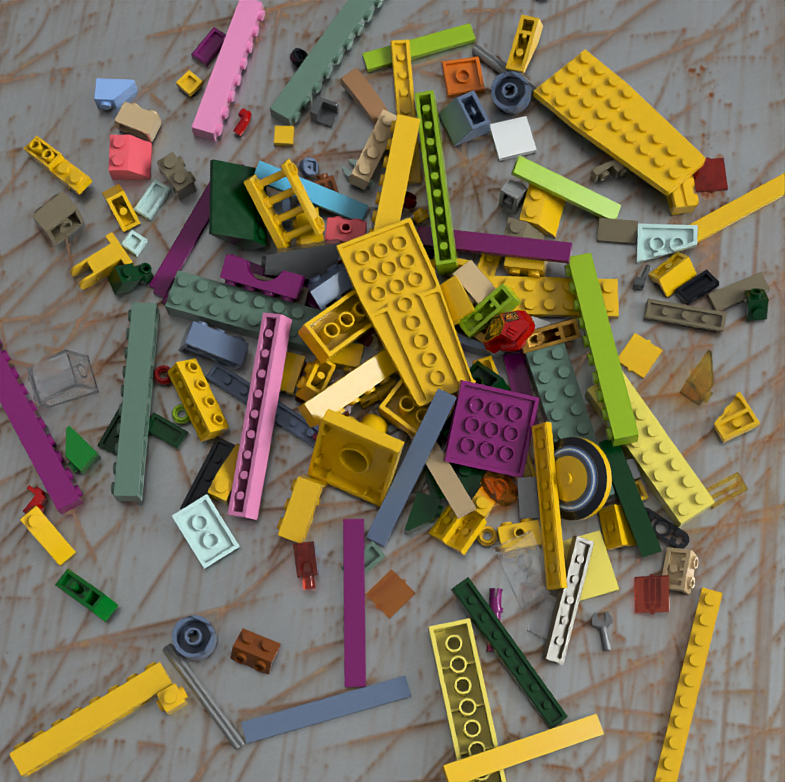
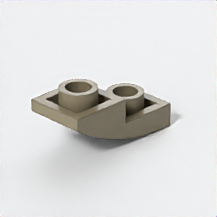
(612, 167)

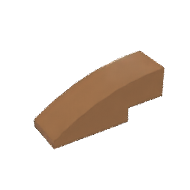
(363, 95)

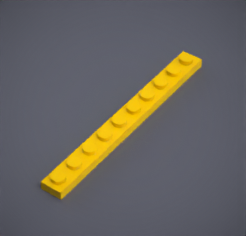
(688, 686)

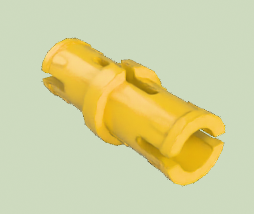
(378, 394)

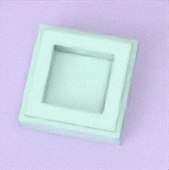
(134, 243)

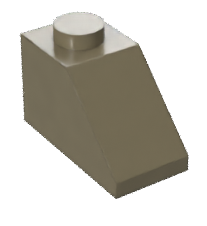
(522, 229)

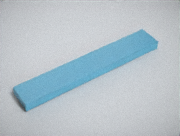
(319, 195)

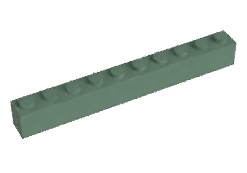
(322, 59)
(136, 402)

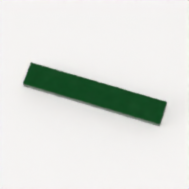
(630, 501)

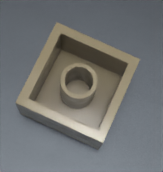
(58, 218)

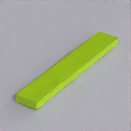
(422, 46)
(565, 189)

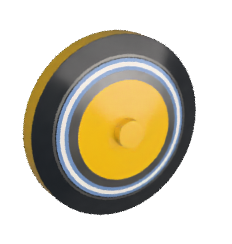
(582, 477)

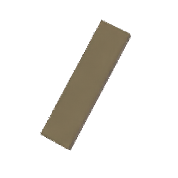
(685, 315)

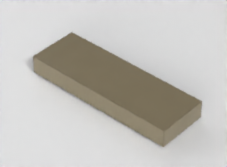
(734, 293)

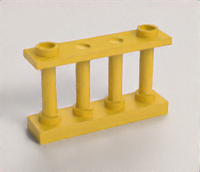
(265, 205)

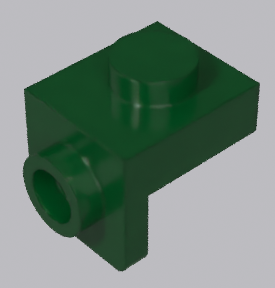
(756, 304)

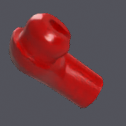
(244, 121)

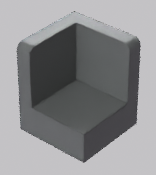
(324, 111)

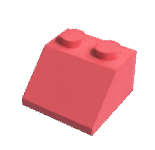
(129, 158)

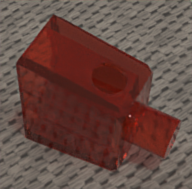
(306, 553)

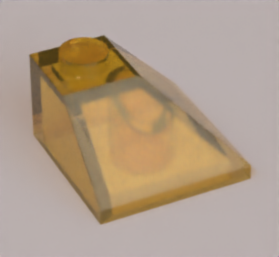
(700, 382)

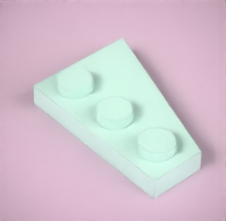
(664, 239)

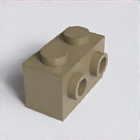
(176, 176)

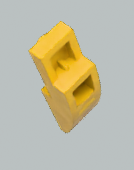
(57, 165)

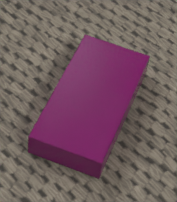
(209, 47)

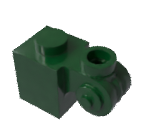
(126, 277)

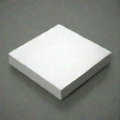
(512, 138)

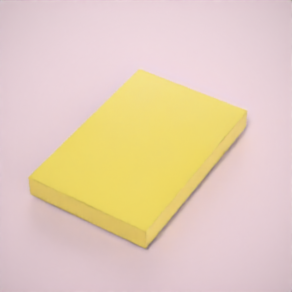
(600, 574)

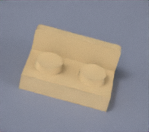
(680, 567)

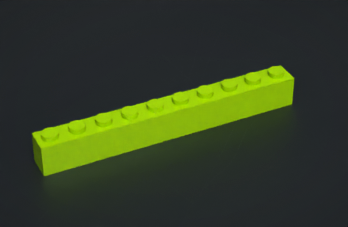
(436, 183)
(602, 350)

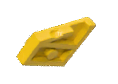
(736, 419)

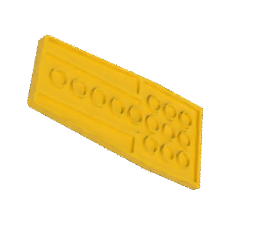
(619, 122)
(406, 309)

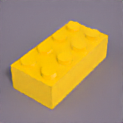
(336, 327)

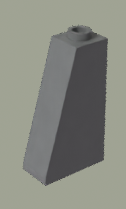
(302, 259)

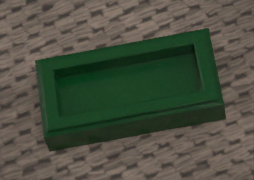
(166, 431)

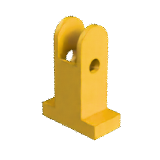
(101, 262)

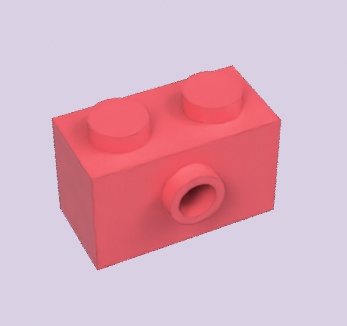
(344, 229)

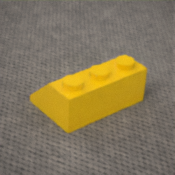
(542, 210)

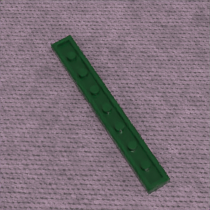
(509, 653)

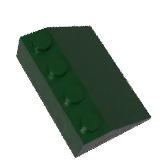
(231, 208)

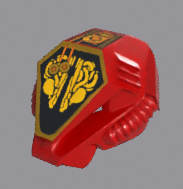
(513, 327)

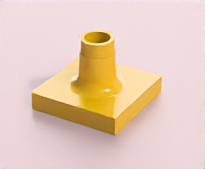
(356, 455)

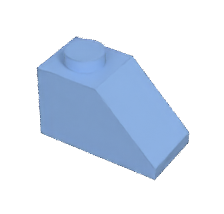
(113, 92)

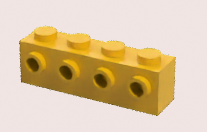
(198, 399)

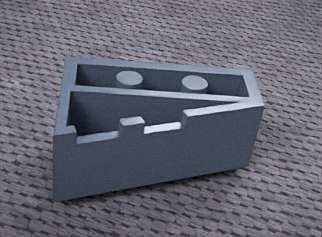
(214, 344)

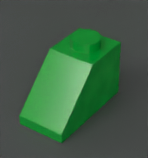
(79, 452)

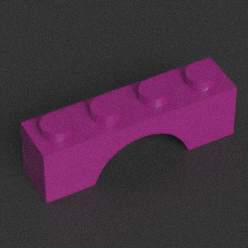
(286, 284)

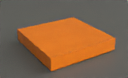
(462, 76)

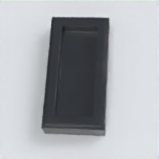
(697, 287)

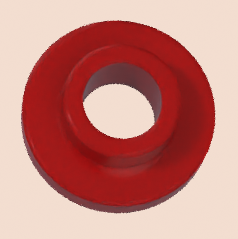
(157, 375)

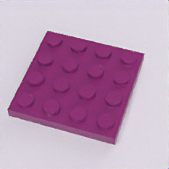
(491, 429)

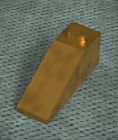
(552, 335)

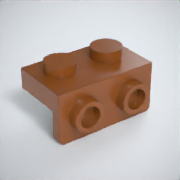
(255, 651)

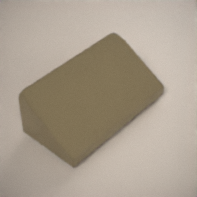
(617, 230)

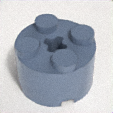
(512, 82)
(188, 627)

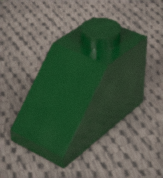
(423, 512)

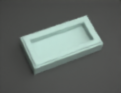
(152, 199)

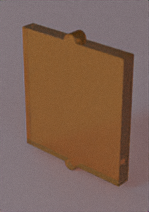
(390, 594)

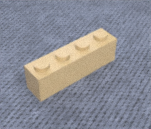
(372, 151)

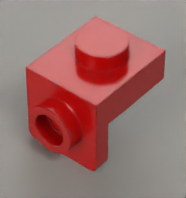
(39, 499)

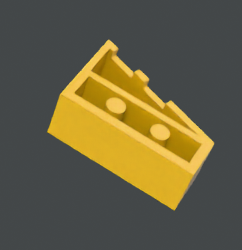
(300, 508)

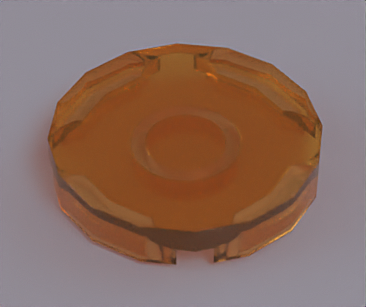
(499, 488)

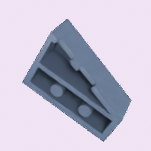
(330, 285)

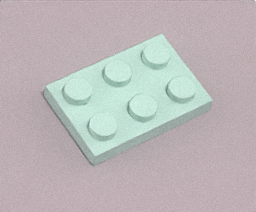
(205, 531)

